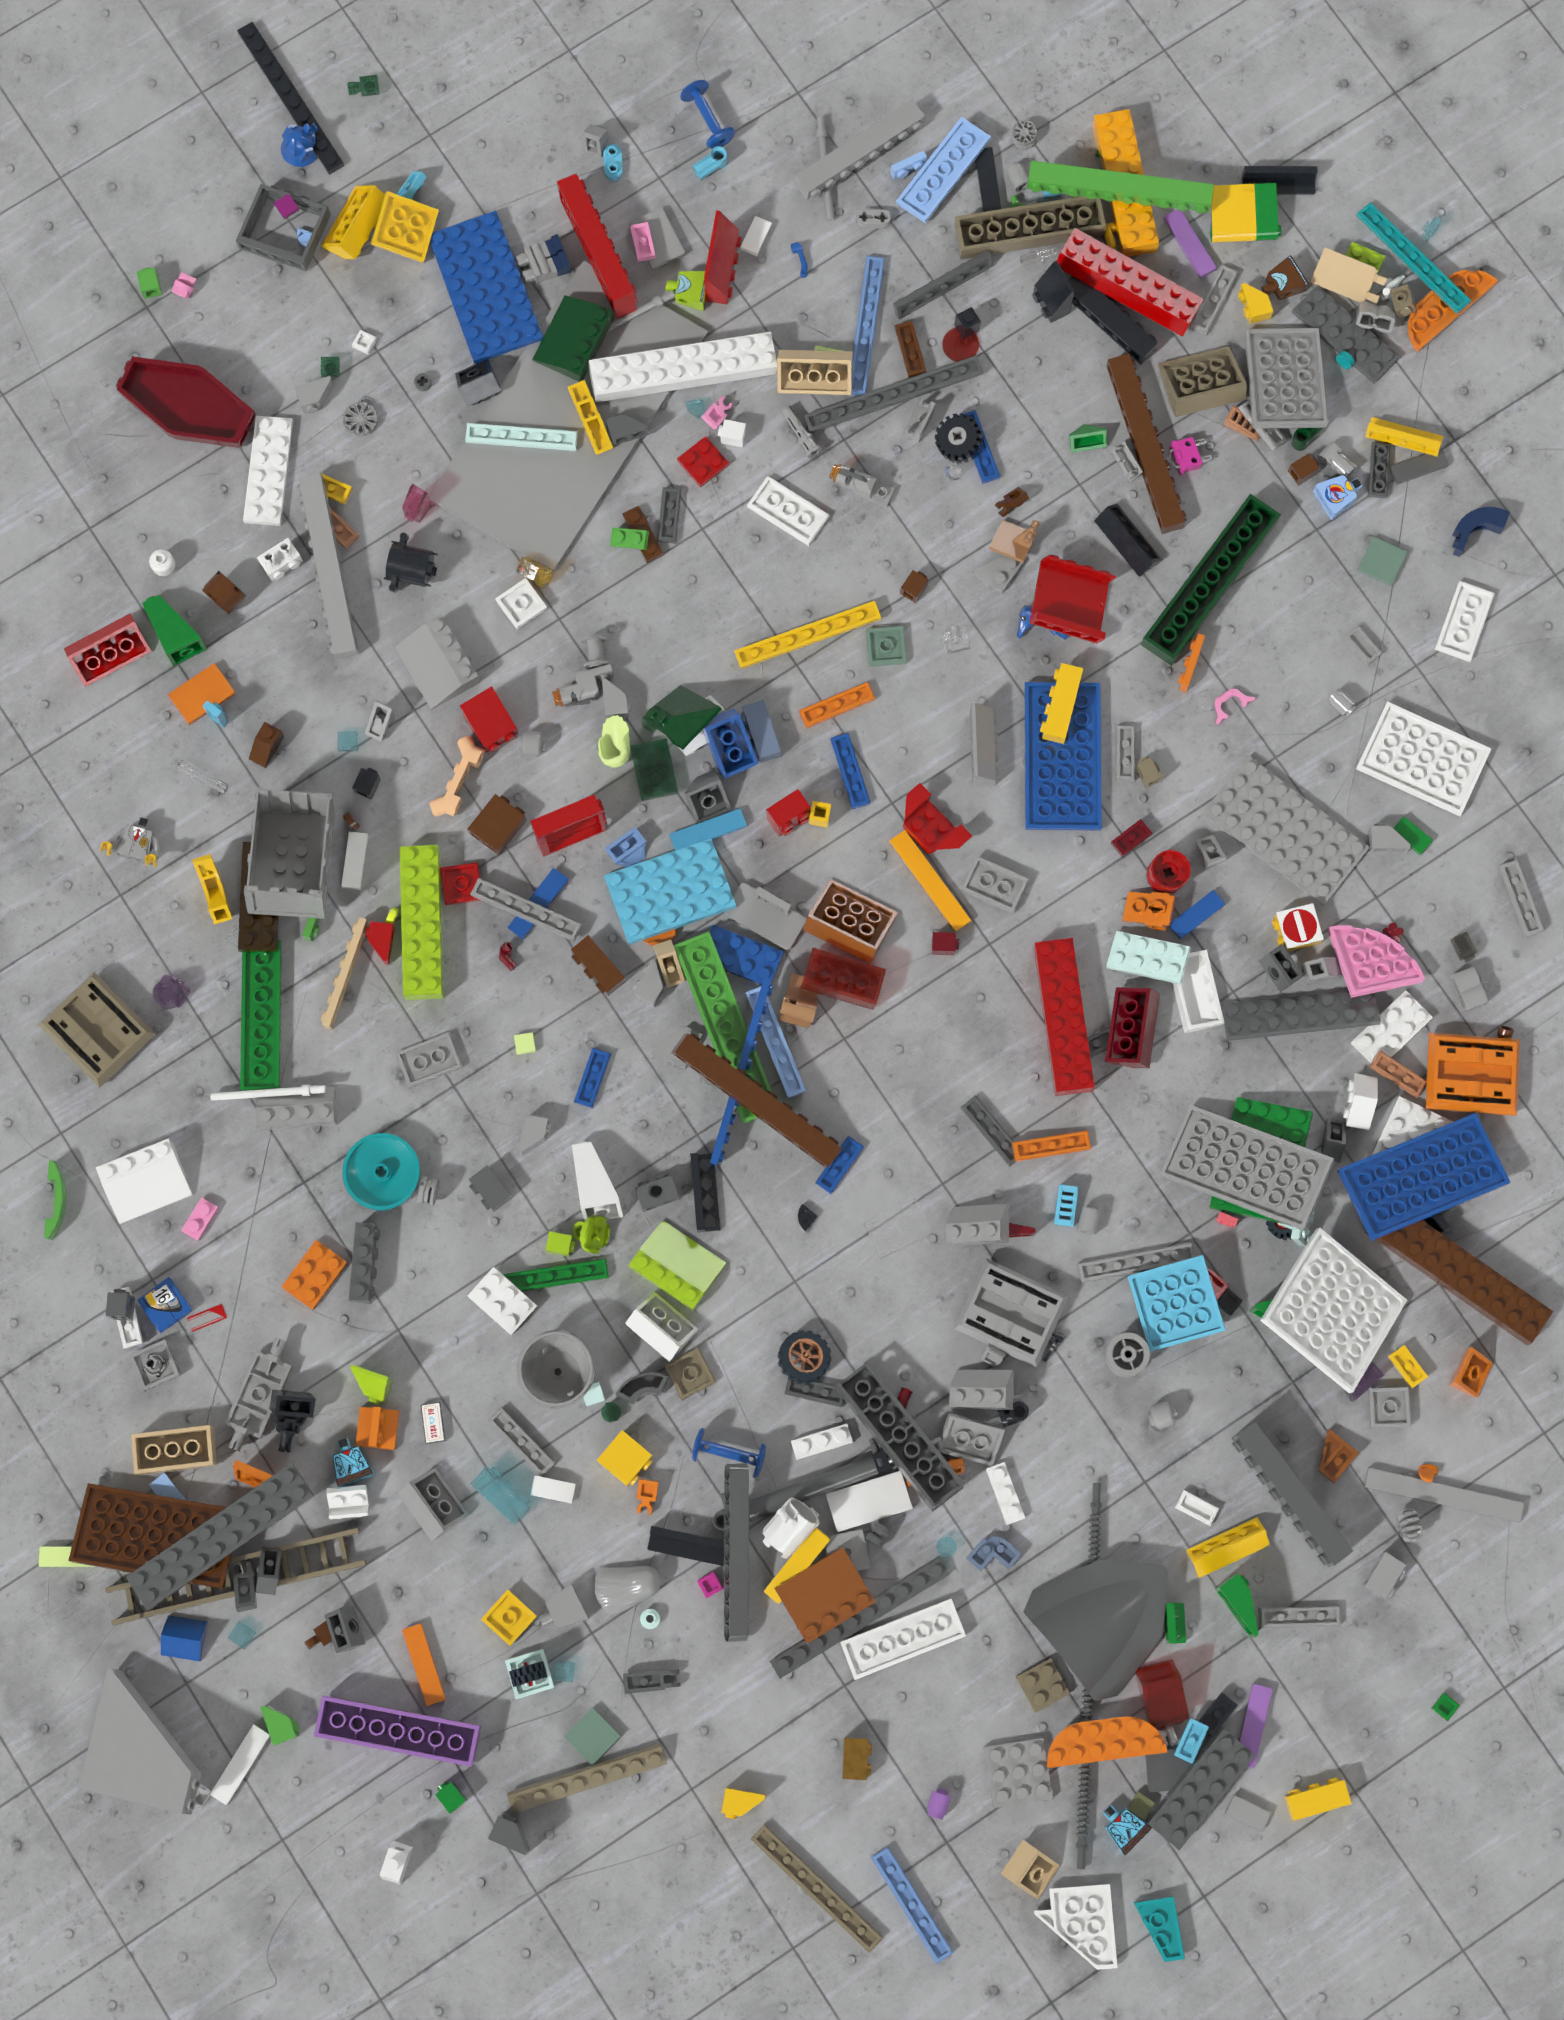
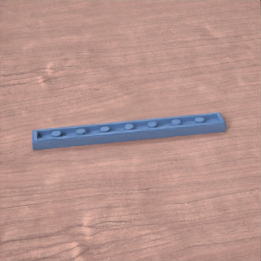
(866, 323)

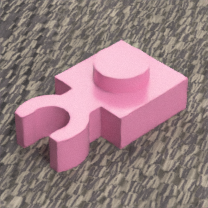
(715, 413)

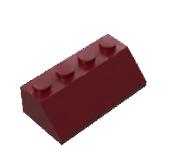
(1132, 1027)

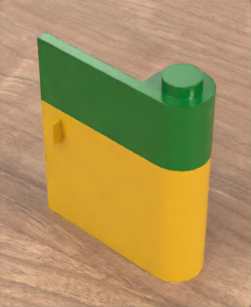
(1244, 213)

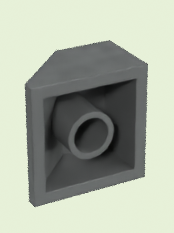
(509, 1834)

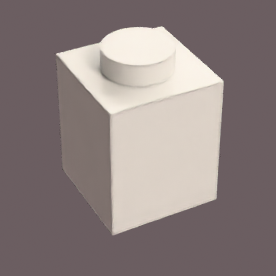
(732, 433)

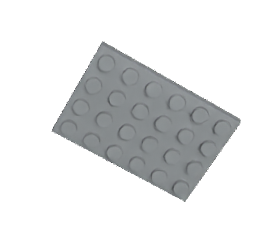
(1285, 378)

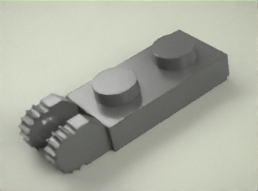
(244, 1588)
(648, 1681)

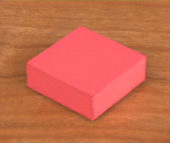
(1226, 1220)

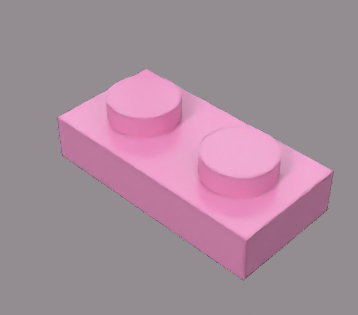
(642, 241)
(200, 1219)

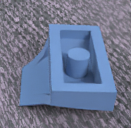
(628, 849)

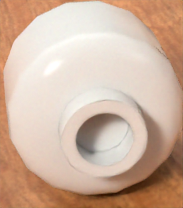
(162, 562)

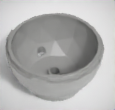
(537, 1369)

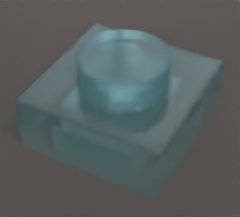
(1430, 228)

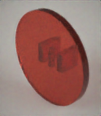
(957, 348)

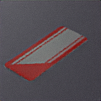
(206, 1317)

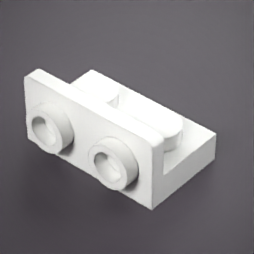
(348, 1501)

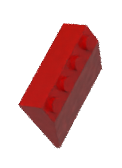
(721, 260)

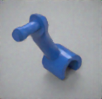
(797, 248)

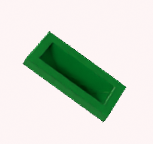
(1087, 438)

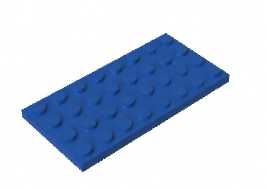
(485, 287)
(1065, 777)
(1423, 1176)

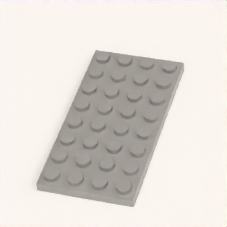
(1285, 830)
(1247, 1167)

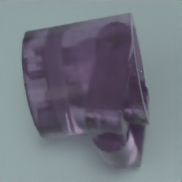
(168, 994)

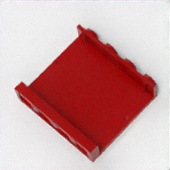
(1070, 598)

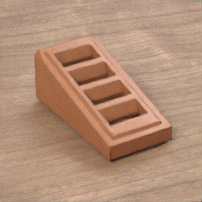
(1234, 425)

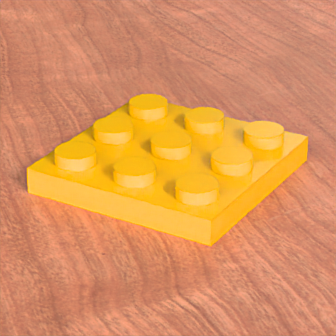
(404, 227)

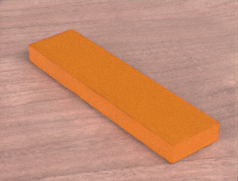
(837, 705)
(1051, 1146)
(424, 1664)

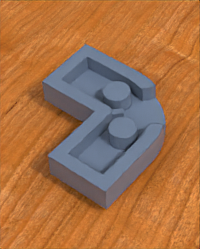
(990, 1548)

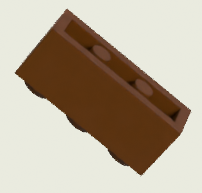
(597, 966)

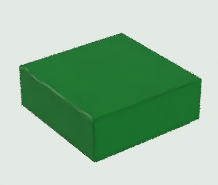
(1445, 1706)

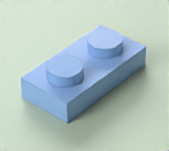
(908, 165)

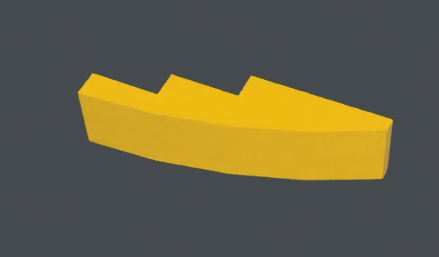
(590, 417)
(799, 1561)

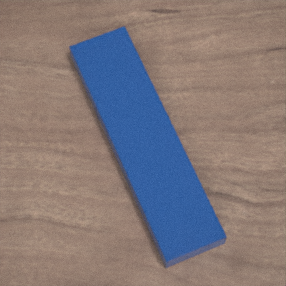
(984, 460)
(850, 771)
(543, 896)

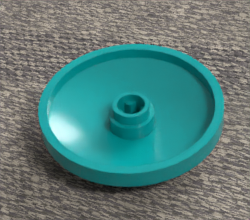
(381, 1171)

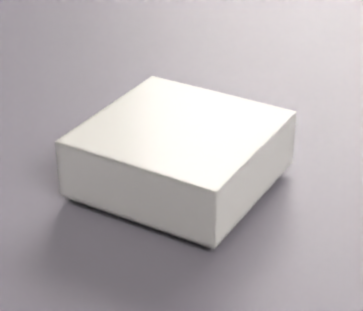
(364, 342)

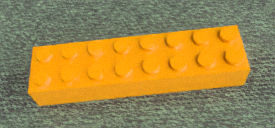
(1120, 153)

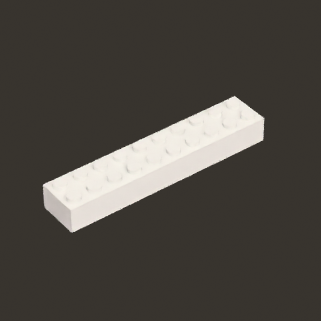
(682, 367)

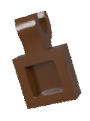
(1012, 499)
(322, 1635)

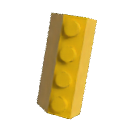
(354, 222)

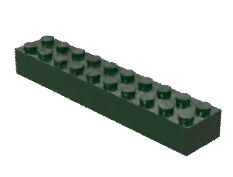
(1210, 579)

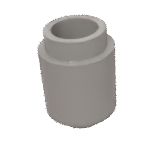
(1342, 702)

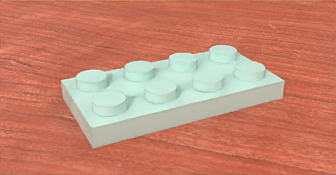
(1148, 957)

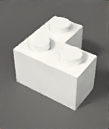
(1362, 1101)

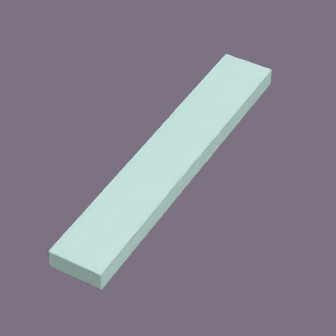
(521, 436)

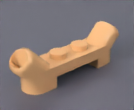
(450, 802)

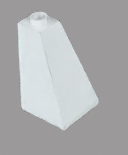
(594, 1186)

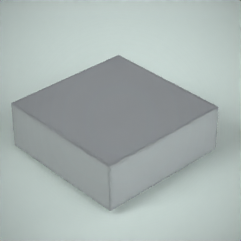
(993, 1356)

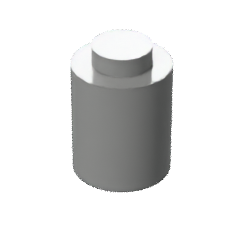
(1017, 176)
(1089, 1220)

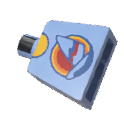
(1337, 494)

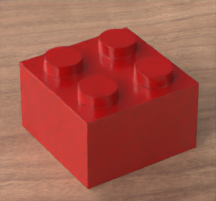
(788, 813)

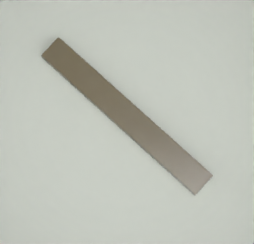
(816, 1888)

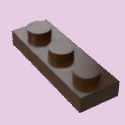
(910, 349)
(635, 520)

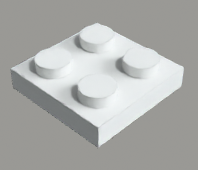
(521, 603)

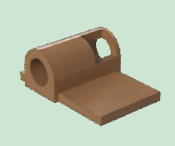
(798, 1004)

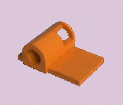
(1143, 909)

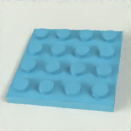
(1176, 1303)

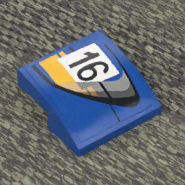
(164, 1305)

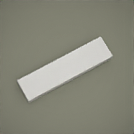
(240, 1764)

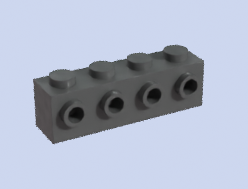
(363, 1263)

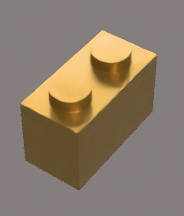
(856, 1758)

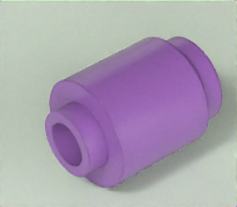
(938, 1803)

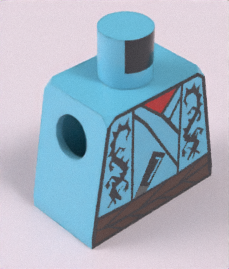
(350, 1464)
(1125, 1828)

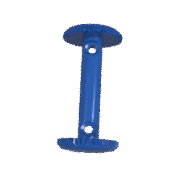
(694, 92)
(728, 1452)

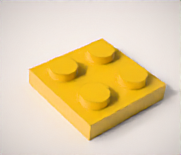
(509, 1617)

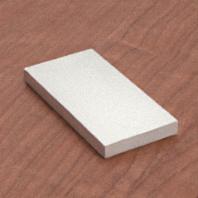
(788, 510)
(1464, 621)
(869, 1501)

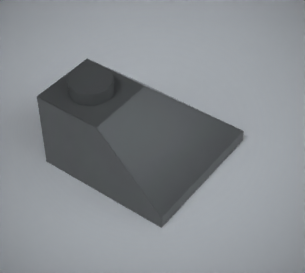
(707, 797)

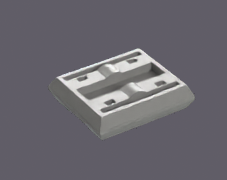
(1011, 1312)

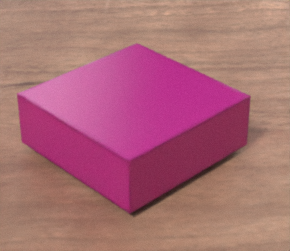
(710, 1584)

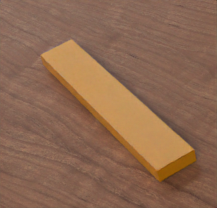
(930, 881)

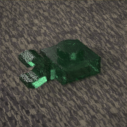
(367, 86)

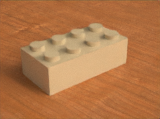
(174, 1450)

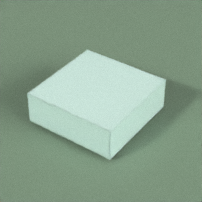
(594, 1395)

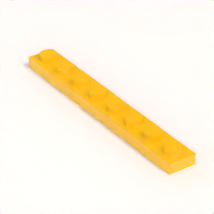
(807, 635)

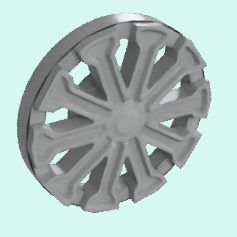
(360, 419)

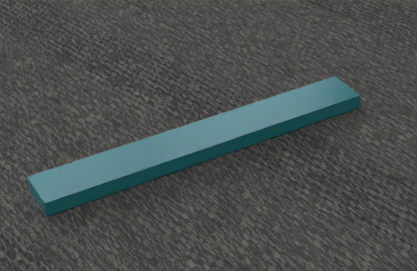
(1413, 258)

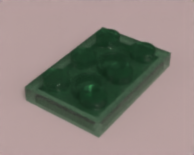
(654, 769)

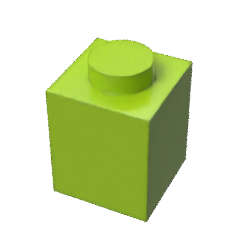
(560, 1244)

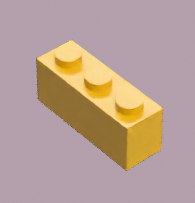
(1317, 1799)

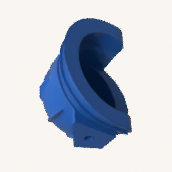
(298, 145)

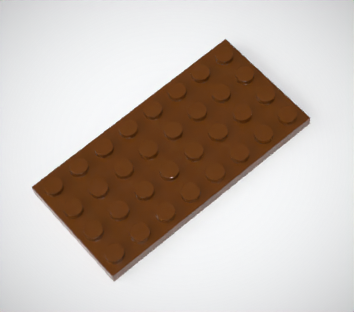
(130, 1528)

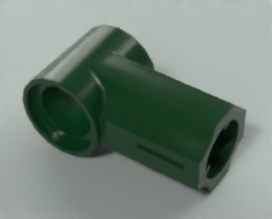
(1307, 434)

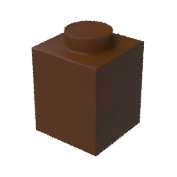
(1304, 469)
(914, 586)

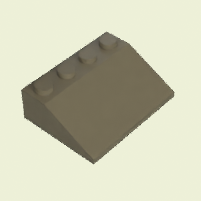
(1202, 381)

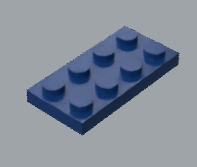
(745, 956)

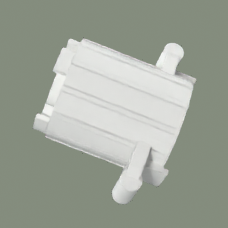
(790, 1527)

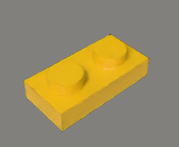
(337, 490)
(1407, 1366)

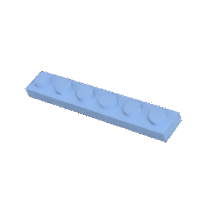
(778, 1048)

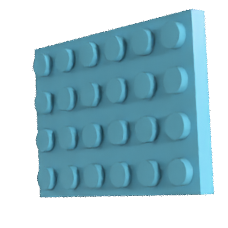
(670, 891)

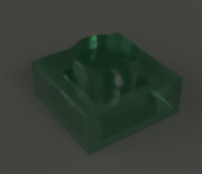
(330, 366)

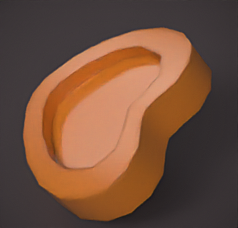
(1427, 1472)

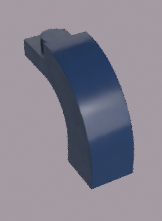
(1479, 519)

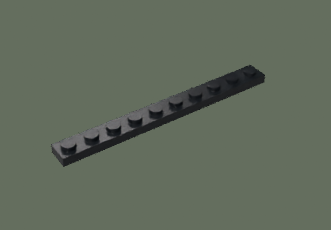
(289, 95)

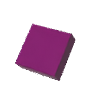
(286, 206)

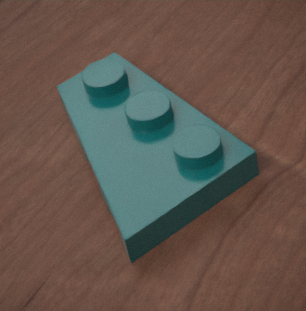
(1163, 1925)

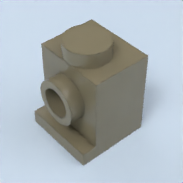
(1403, 300)
(1149, 772)

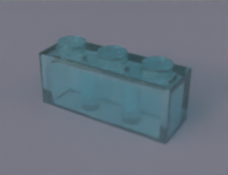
(501, 1494)

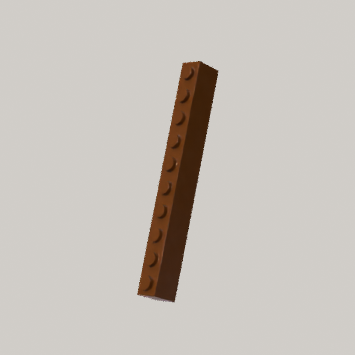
(1145, 443)
(756, 1100)

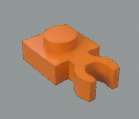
(647, 1492)

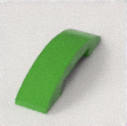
(53, 1224)

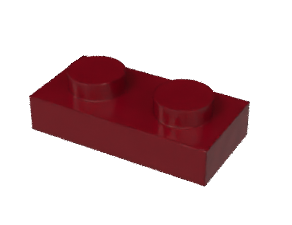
(1131, 838)

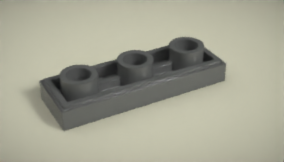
(1379, 479)

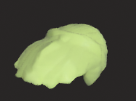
(615, 742)

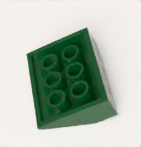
(574, 337)

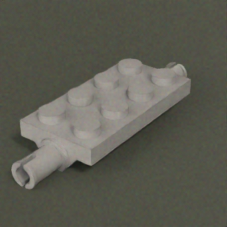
(251, 1406)

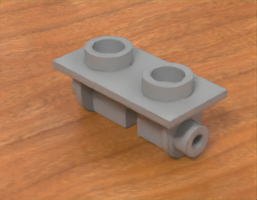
(1126, 461)

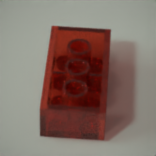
(852, 970)

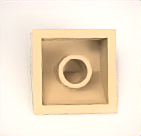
(1030, 1869)

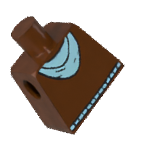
(1285, 280)

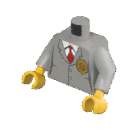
(135, 843)

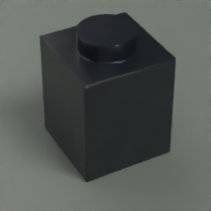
(967, 323)
(366, 782)

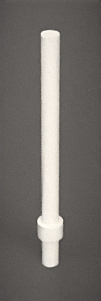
(304, 1090)

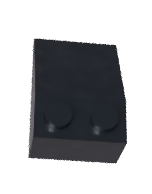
(1054, 293)

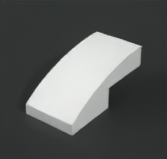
(552, 1489)

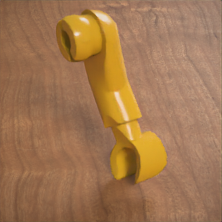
(1109, 236)

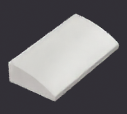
(1198, 995)

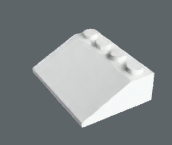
(144, 1181)

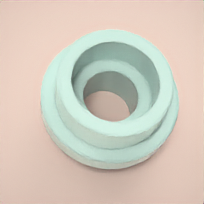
(655, 1614)

